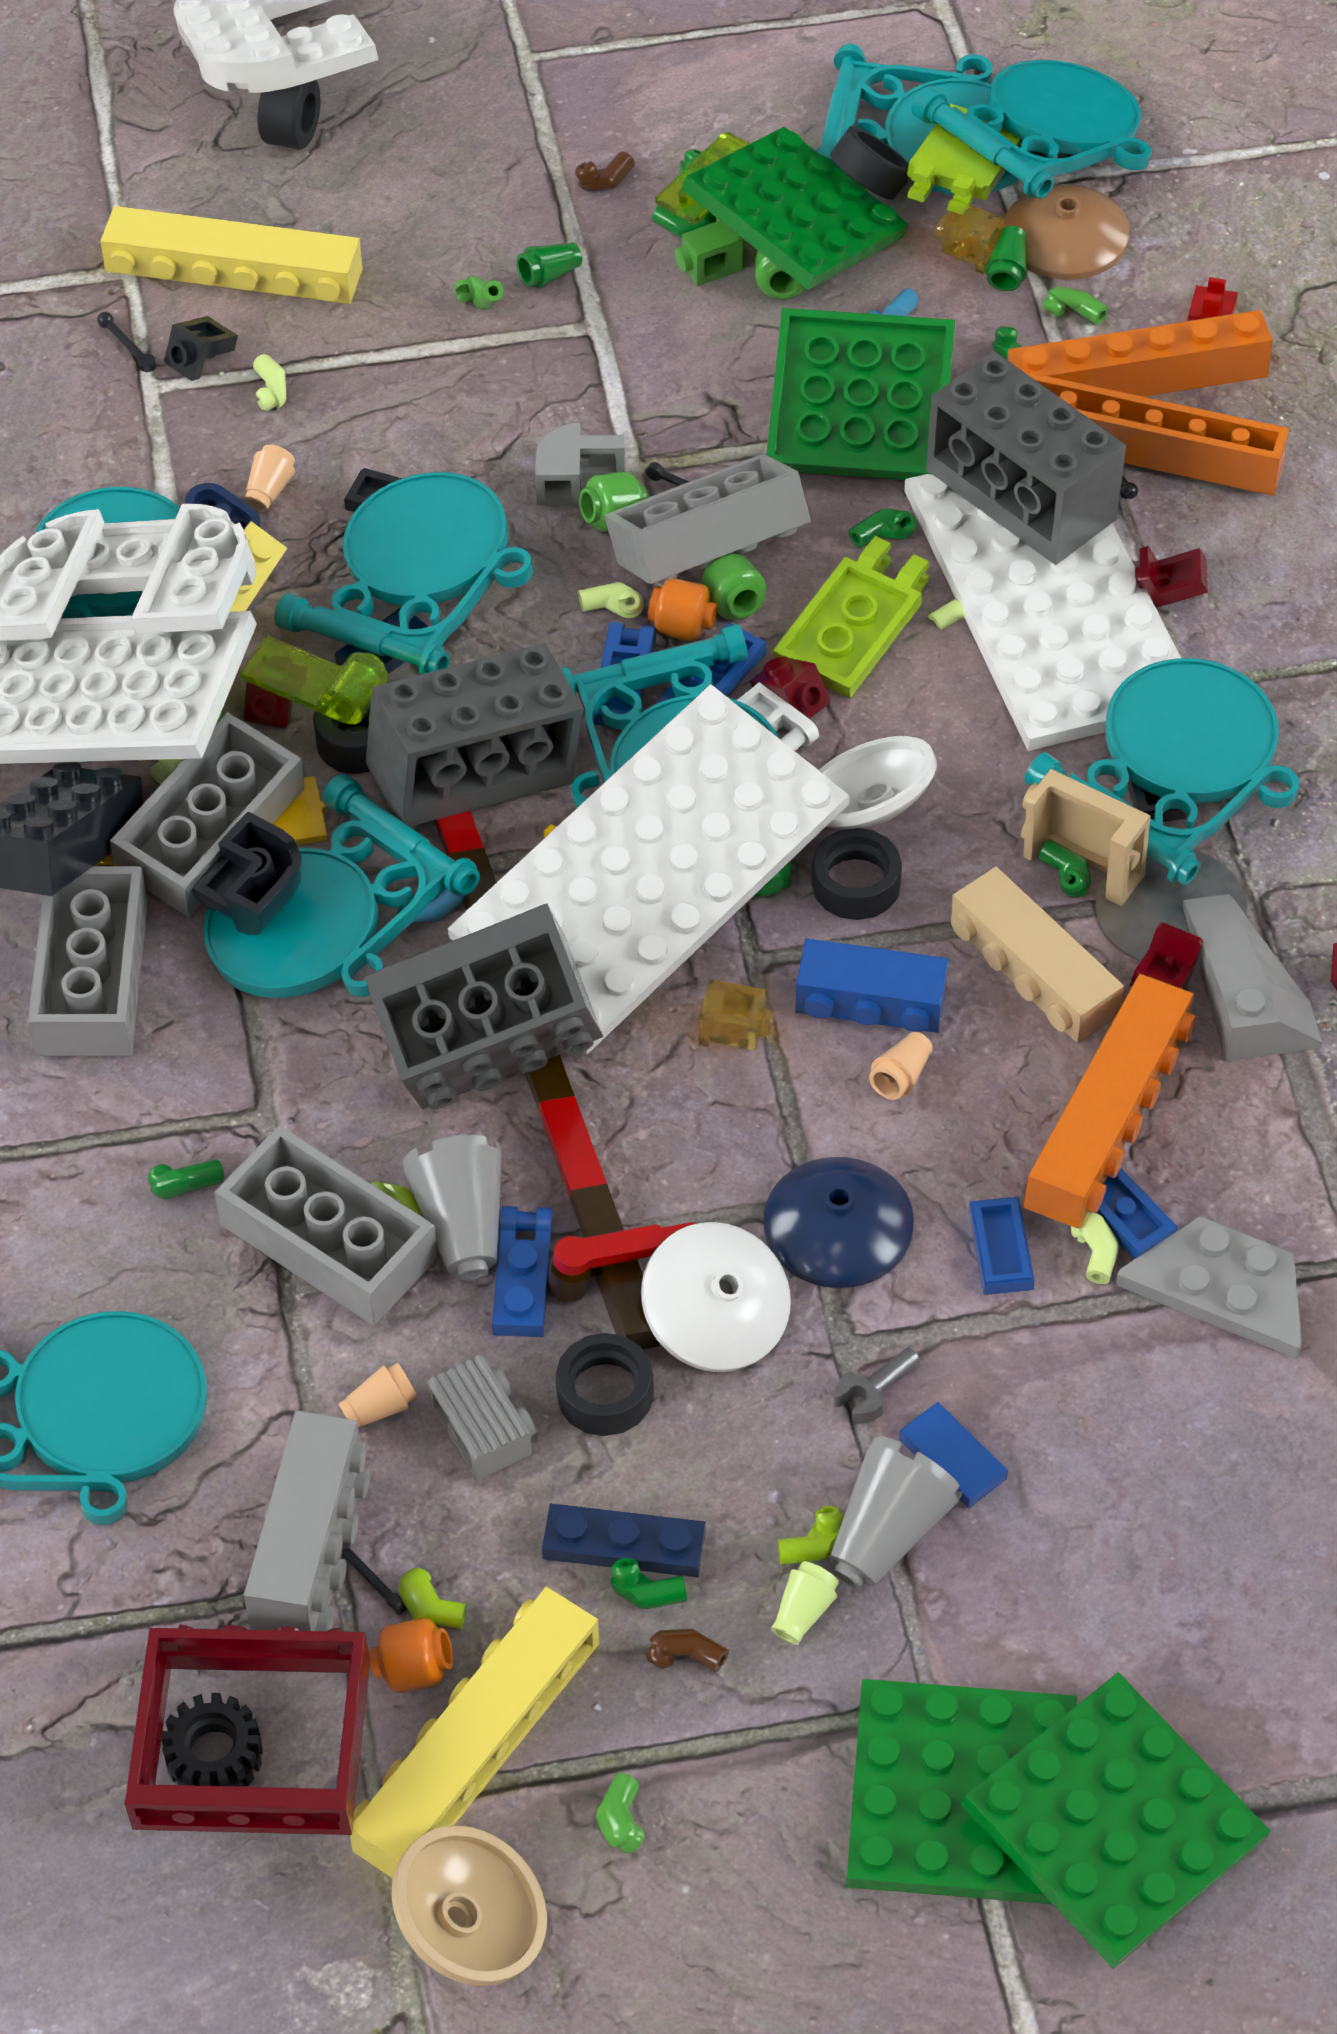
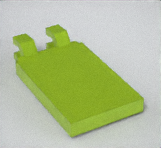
(955, 166)
(855, 617)

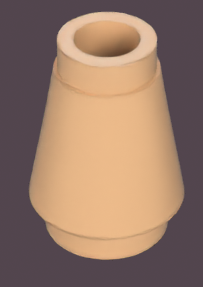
(268, 476)
(900, 1066)
(379, 1396)

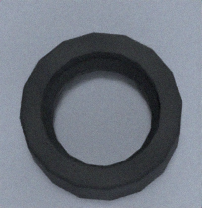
(871, 162)
(854, 902)
(601, 1350)

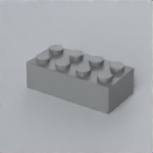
(708, 519)
(199, 803)
(89, 965)
(327, 1225)
(307, 1524)

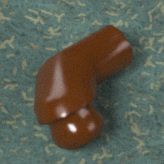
(605, 178)
(685, 1643)

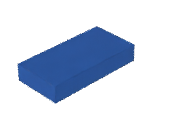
(1001, 1245)
(956, 1451)

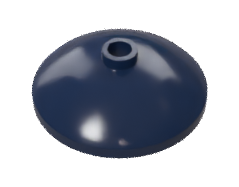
(834, 1242)

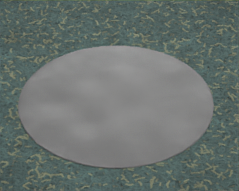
(1161, 901)

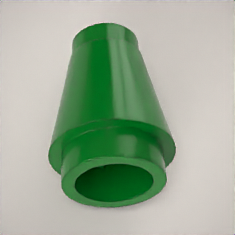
(1008, 260)
(547, 262)

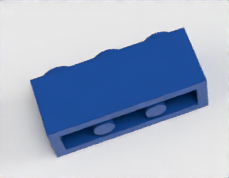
(871, 985)

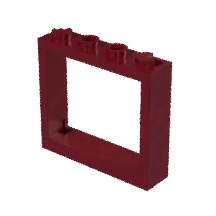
(246, 1807)

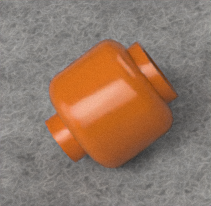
(682, 609)
(412, 1655)

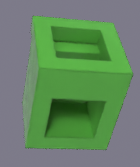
(710, 252)

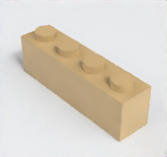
(1036, 955)

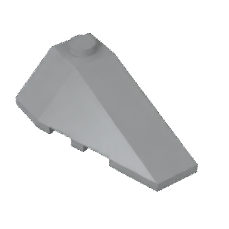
(1248, 988)

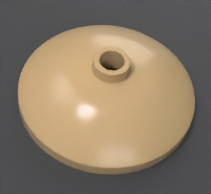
(486, 1892)

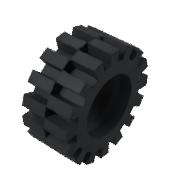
(209, 1718)

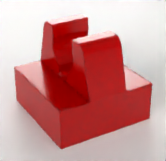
(1212, 300)

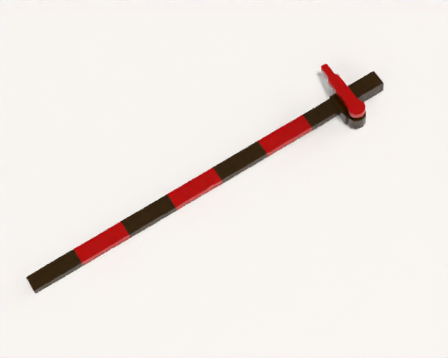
(606, 1248)

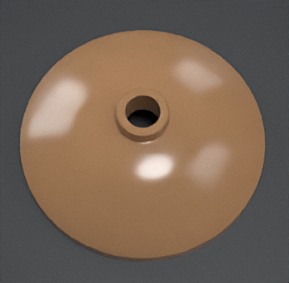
(1070, 232)

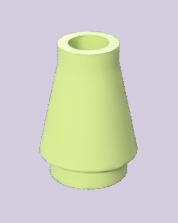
(805, 1599)

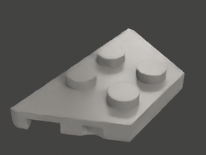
(1224, 1282)

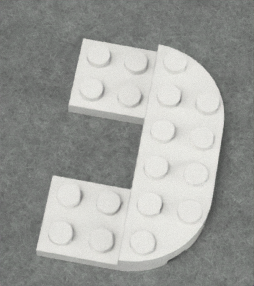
(242, 46)
(182, 565)

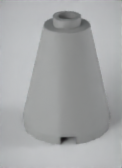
(460, 1195)
(889, 1511)

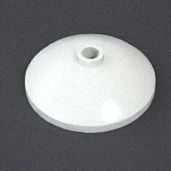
(881, 779)
(699, 1319)

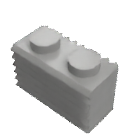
(480, 1417)

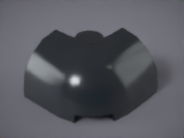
(253, 876)

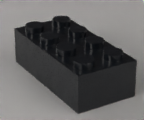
(63, 825)

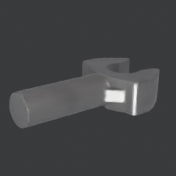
(872, 1387)

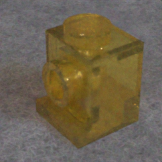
(970, 235)
(734, 1015)

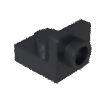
(194, 341)

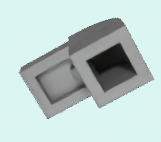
(568, 457)

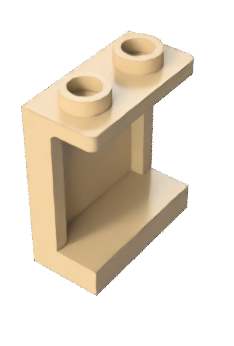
(1091, 825)

